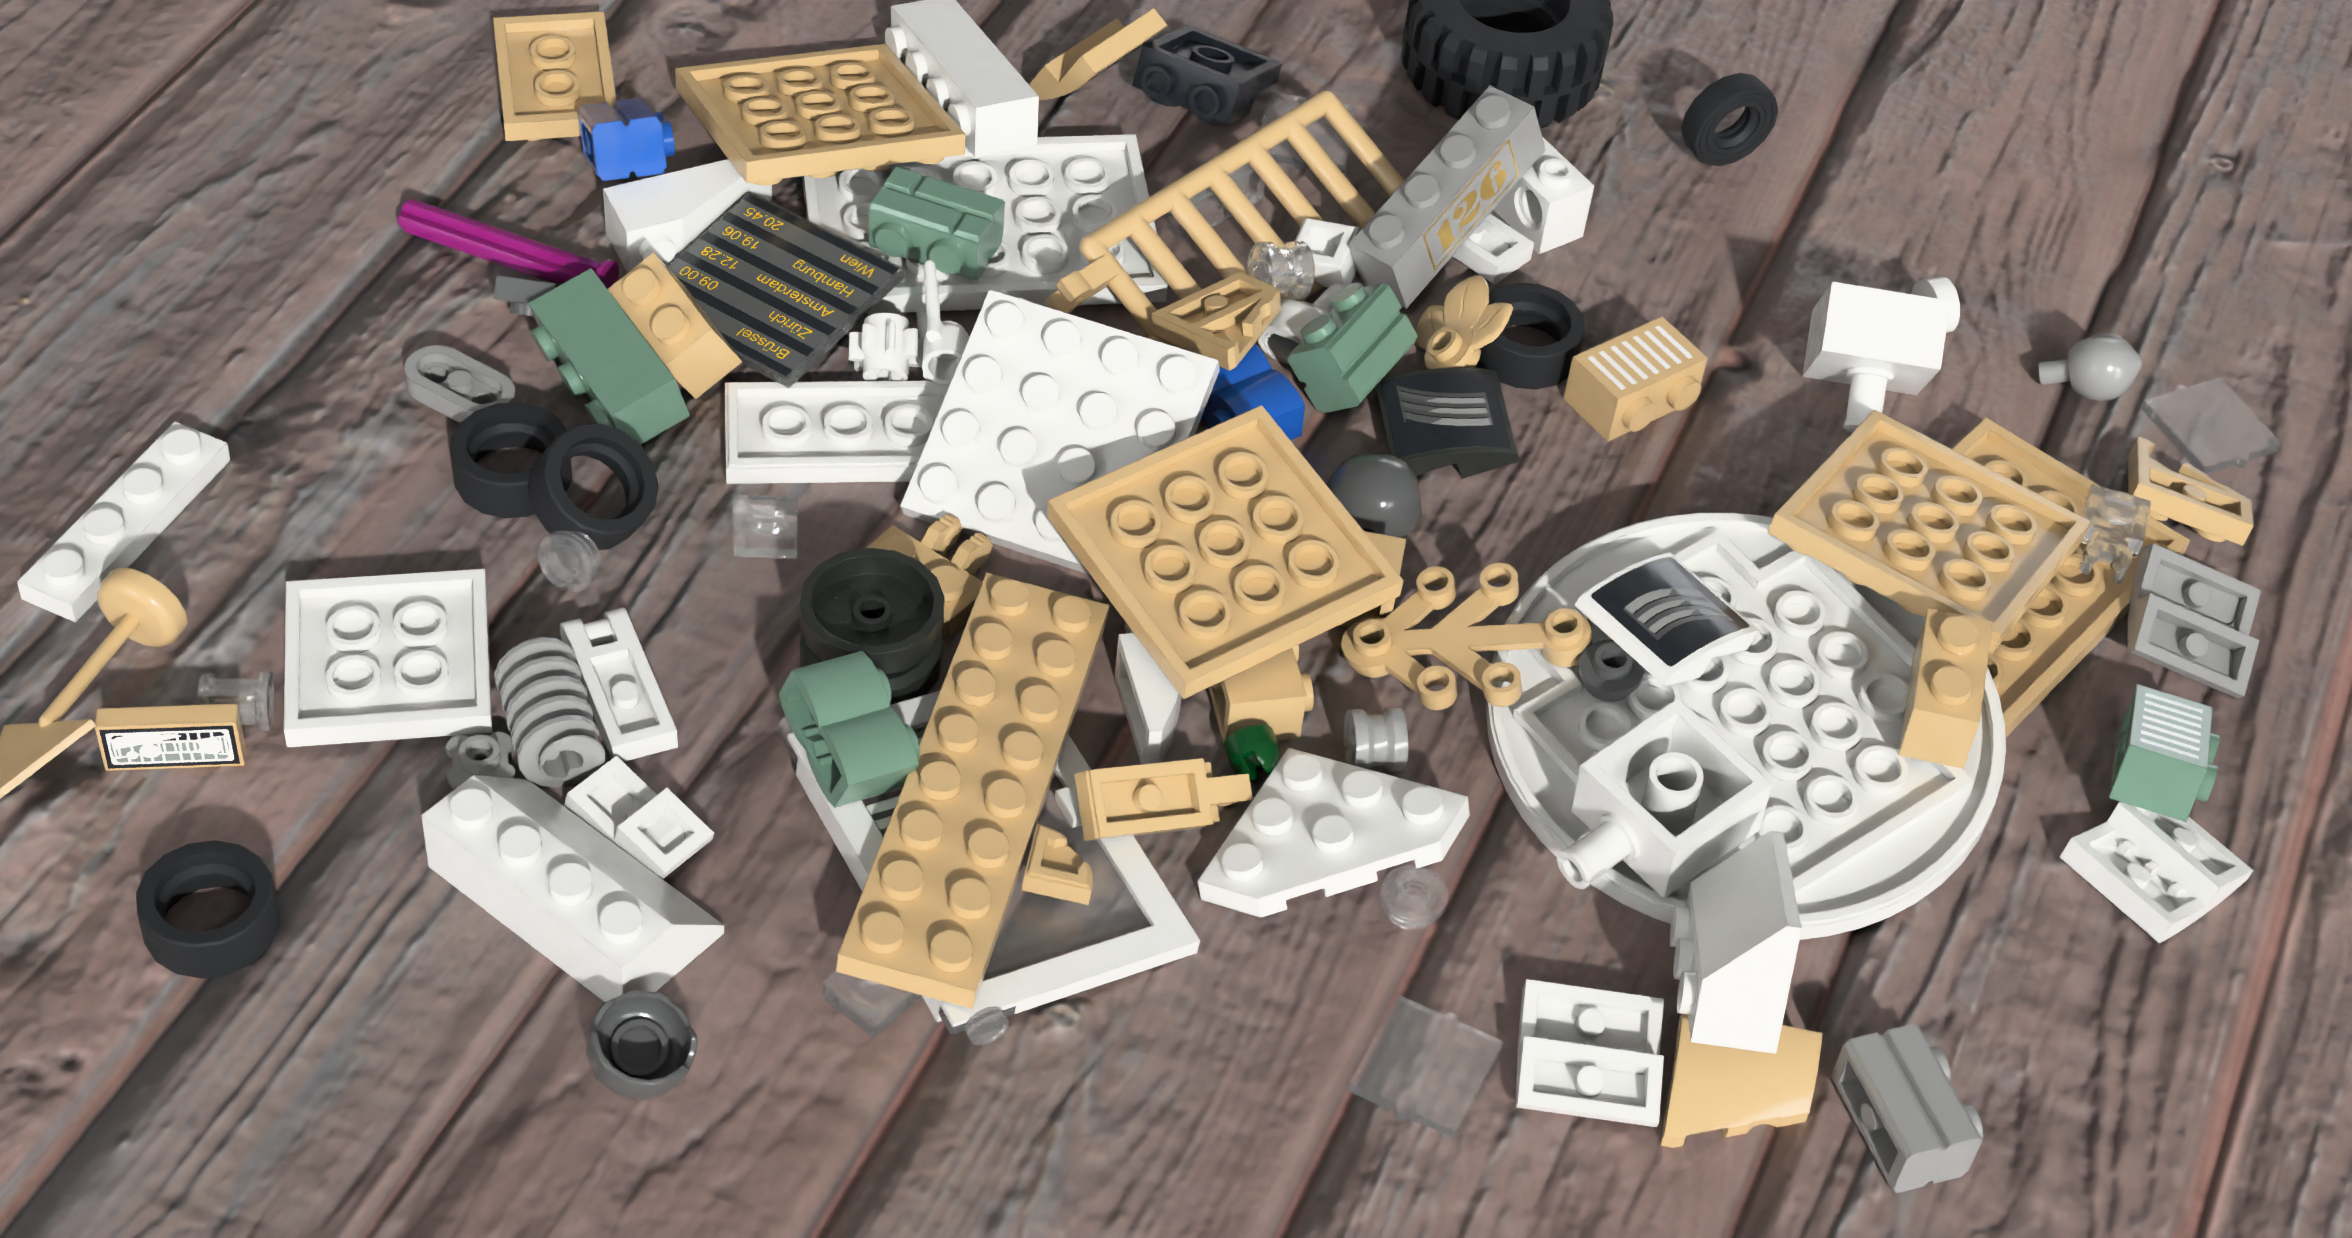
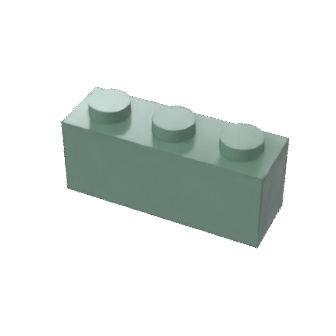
(606, 359)

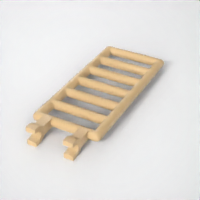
(1106, 270)

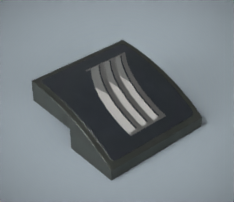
(1447, 420)

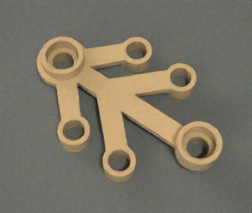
(1458, 639)

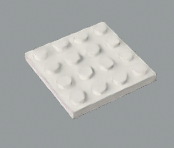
(1043, 411)

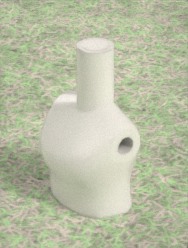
(1284, 331)

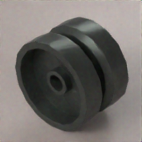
(876, 606)

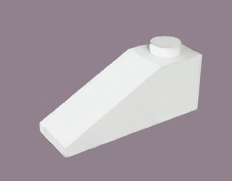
(671, 209)

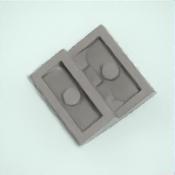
(2193, 620)

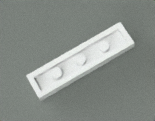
(124, 520)

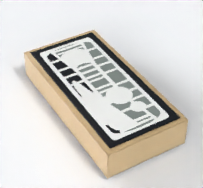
(170, 737)

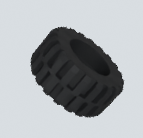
(1527, 48)

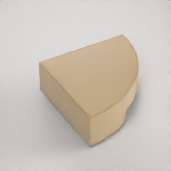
(1056, 868)

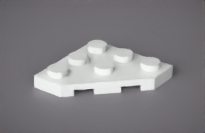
(1328, 831)

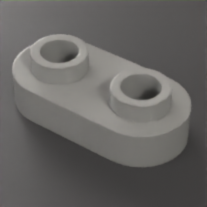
(454, 382)

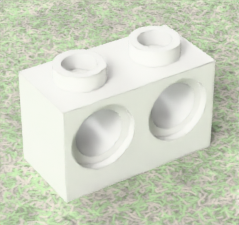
(1548, 202)

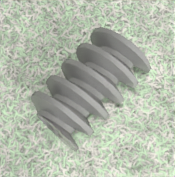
(548, 713)

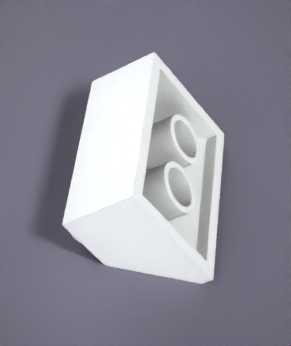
(1738, 947)

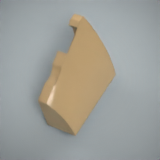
(1739, 1087)

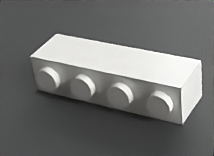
(965, 75)

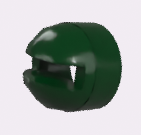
(1252, 750)

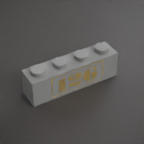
(1448, 195)

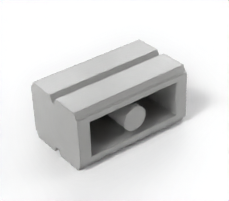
(1907, 1107)

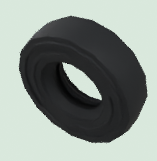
(1716, 103)

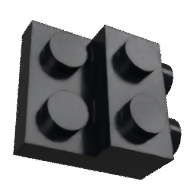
(1204, 74)

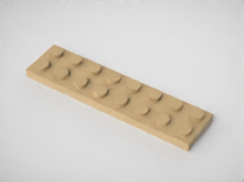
(976, 795)

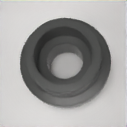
(1607, 682)

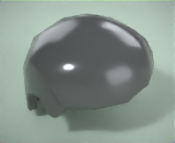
(1378, 493)
(640, 1045)

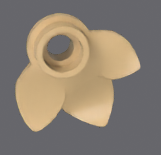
(1462, 326)

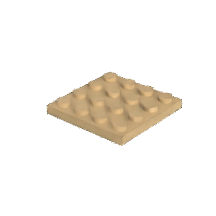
(819, 113)
(1929, 526)
(1223, 550)

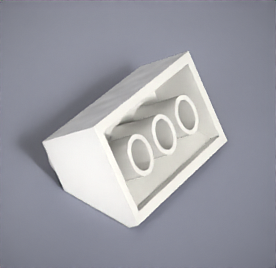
(564, 886)

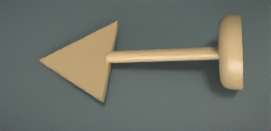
(137, 610)

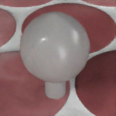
(2096, 367)

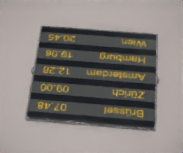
(781, 285)

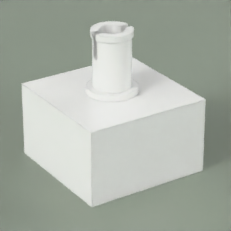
(1875, 344)

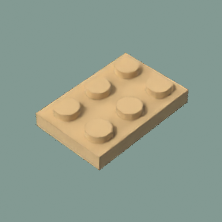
(551, 70)

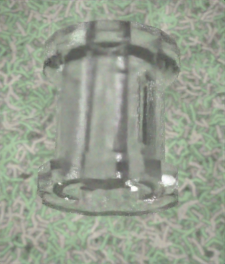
(254, 697)

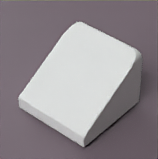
(1330, 250)

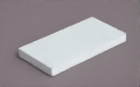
(828, 430)

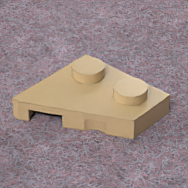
(2188, 497)

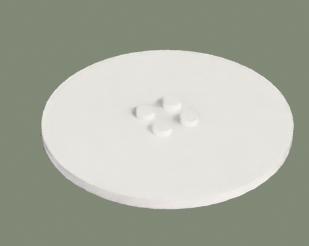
(1805, 704)

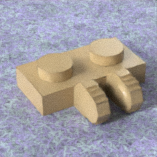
(954, 576)

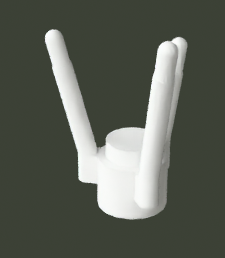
(942, 340)

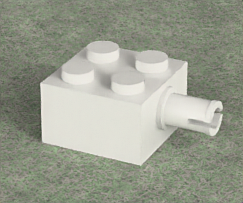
(1663, 802)

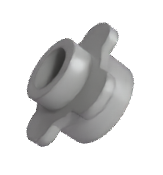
(479, 756)

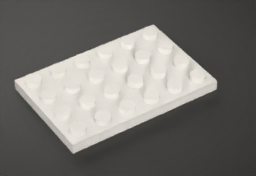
(1051, 203)

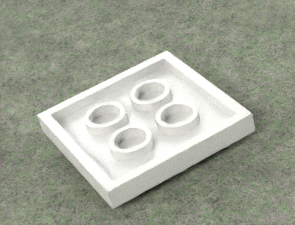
(386, 658)

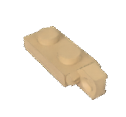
(1154, 798)

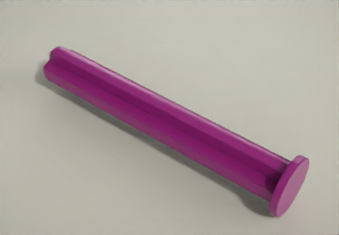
(499, 245)

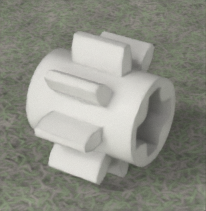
(885, 348)

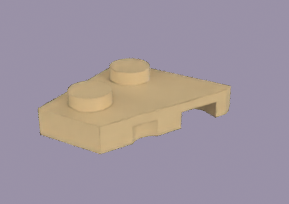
(1220, 319)

